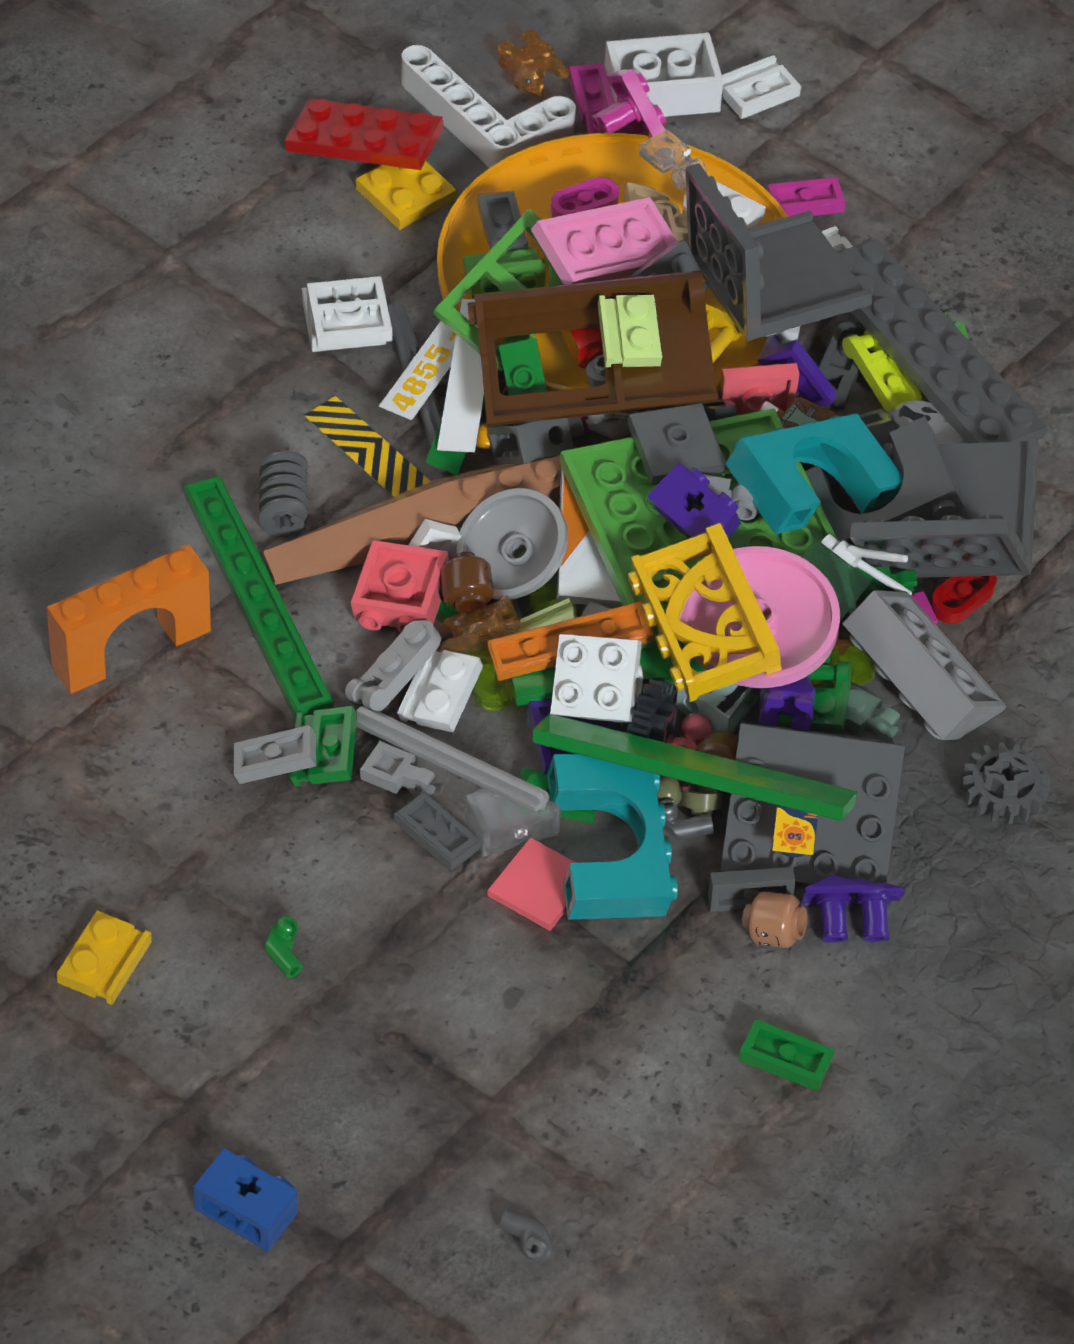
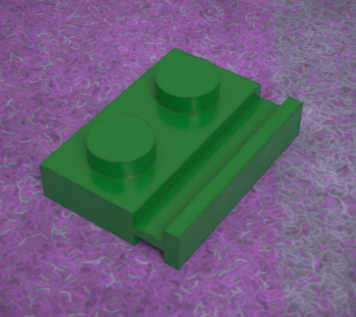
(334, 745)

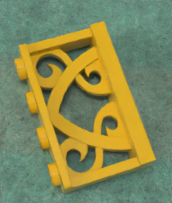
(720, 565)

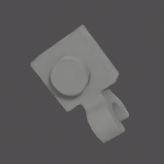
(394, 768)

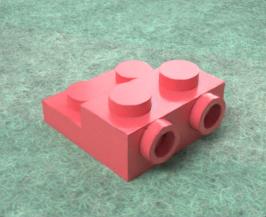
(398, 586)

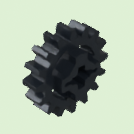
(654, 712)

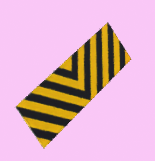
(366, 447)

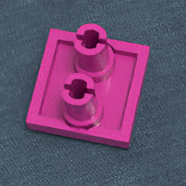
(631, 106)

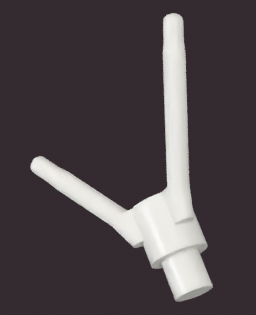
(854, 554)

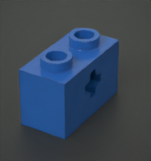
(246, 1199)

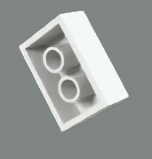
(678, 70)

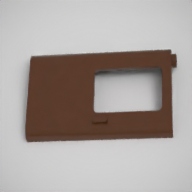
(680, 380)

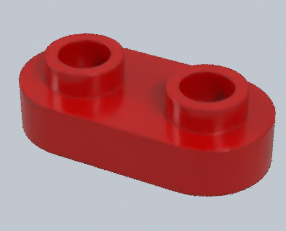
(957, 599)

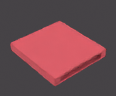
(534, 884)

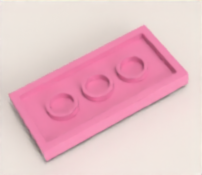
(603, 241)

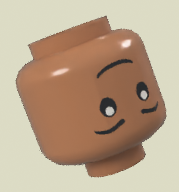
(775, 920)

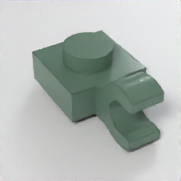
(866, 712)

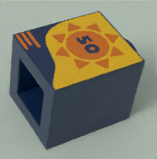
(794, 832)

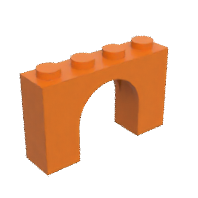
(83, 622)

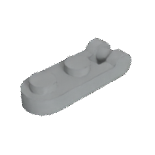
(395, 666)

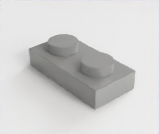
(275, 754)

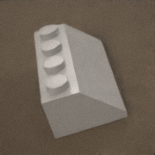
(922, 664)

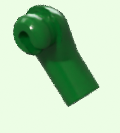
(280, 945)

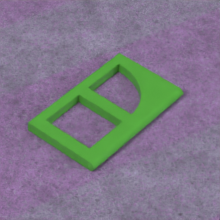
(497, 275)

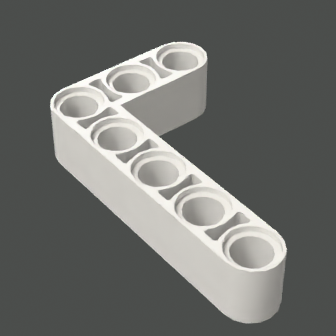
(474, 119)

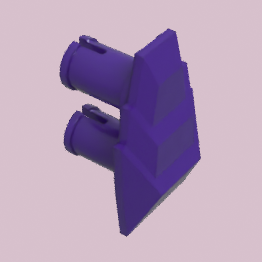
(837, 892)

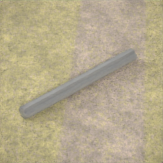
(452, 759)

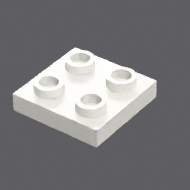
(596, 678)

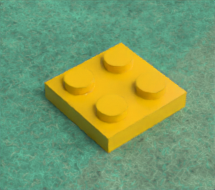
(406, 193)

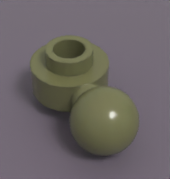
(698, 798)

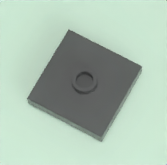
(674, 437)

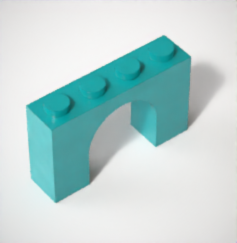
(837, 445)
(623, 887)

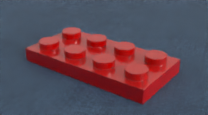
(364, 134)

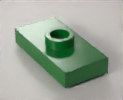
(523, 367)

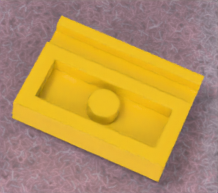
(104, 957)

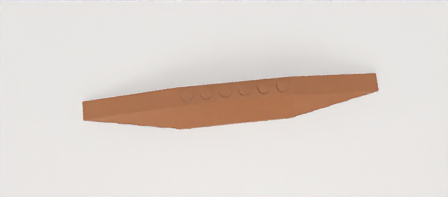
(399, 518)

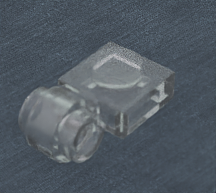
(669, 153)

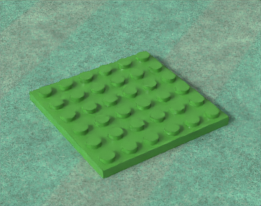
(614, 502)

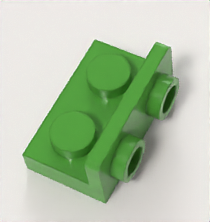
(520, 263)

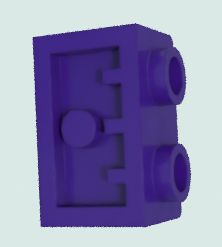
(812, 382)

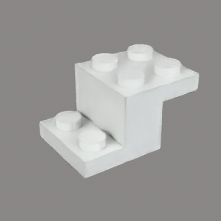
(346, 314)

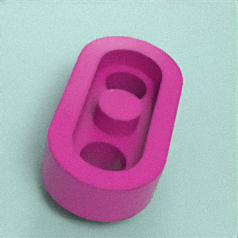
(585, 196)

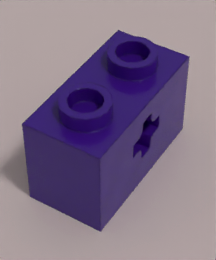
(682, 489)

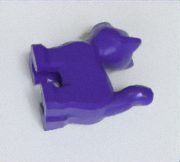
(790, 700)

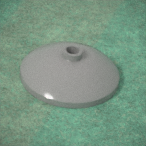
(511, 524)

